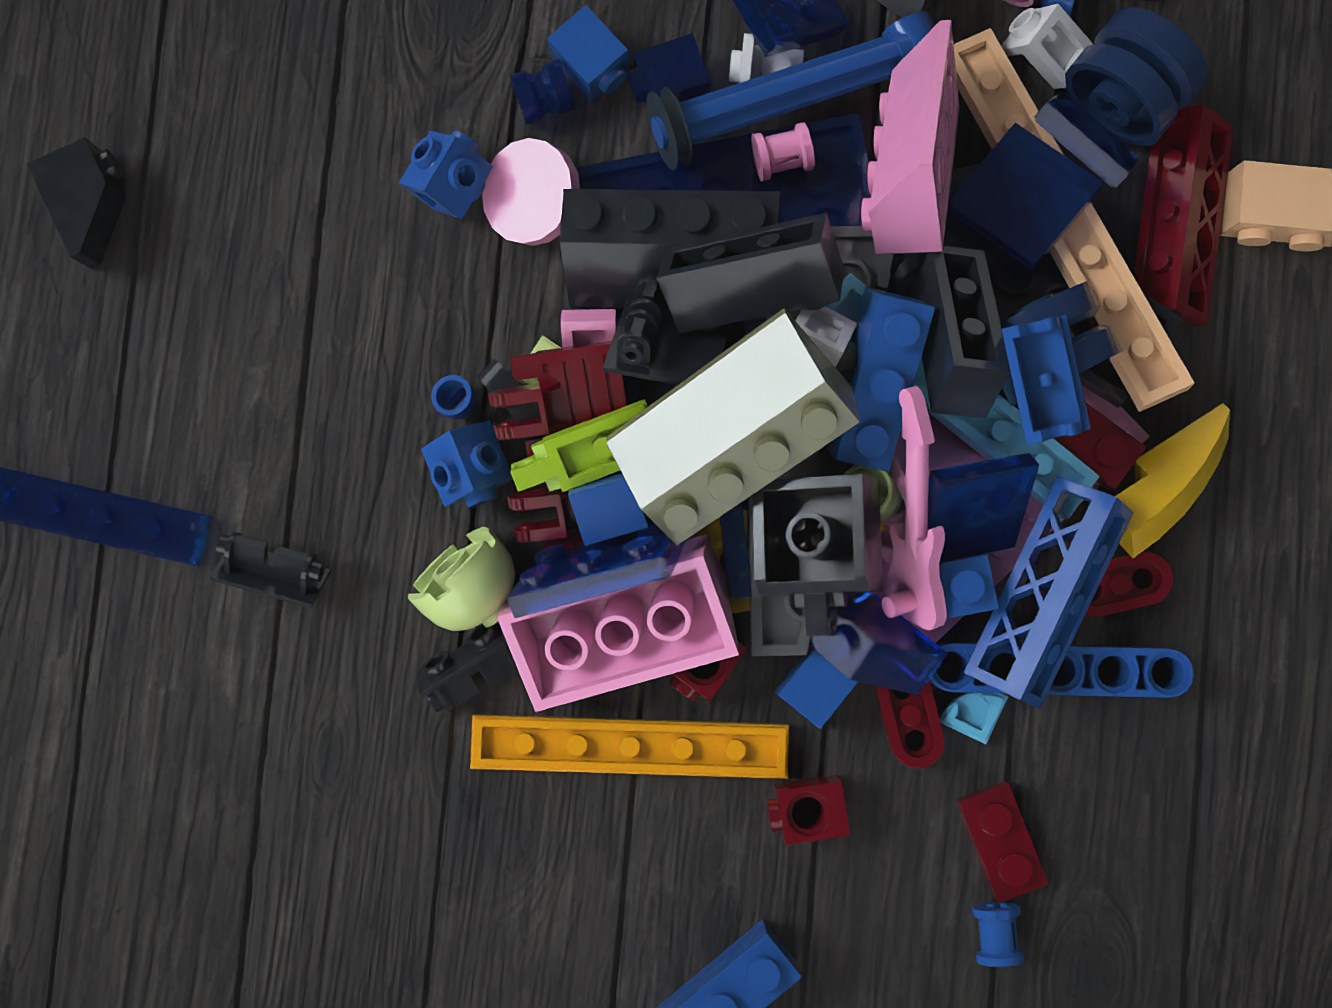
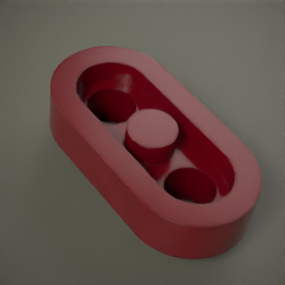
(1118, 591)
(910, 714)

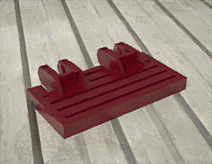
(568, 393)

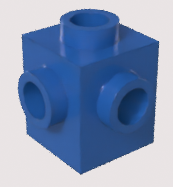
(446, 172)
(467, 465)

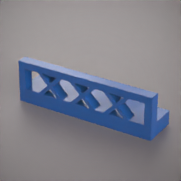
(1066, 600)

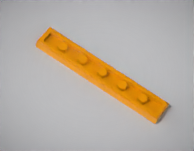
(629, 746)

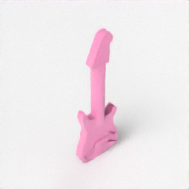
(914, 575)

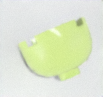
(466, 583)

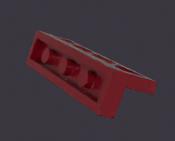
(1178, 213)

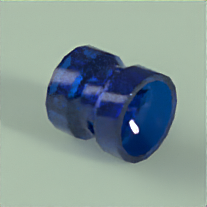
(542, 92)

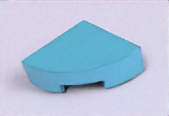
(973, 714)

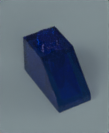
(879, 648)

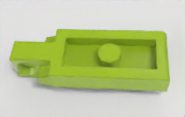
(574, 454)

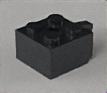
(820, 574)

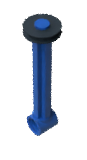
(681, 124)

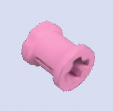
(783, 151)

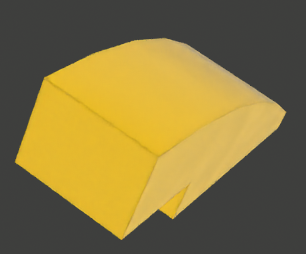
(1173, 478)

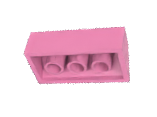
(914, 149)
(625, 633)

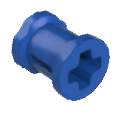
(998, 934)

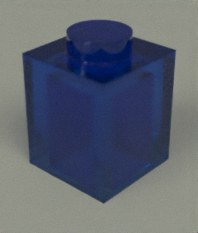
(669, 65)

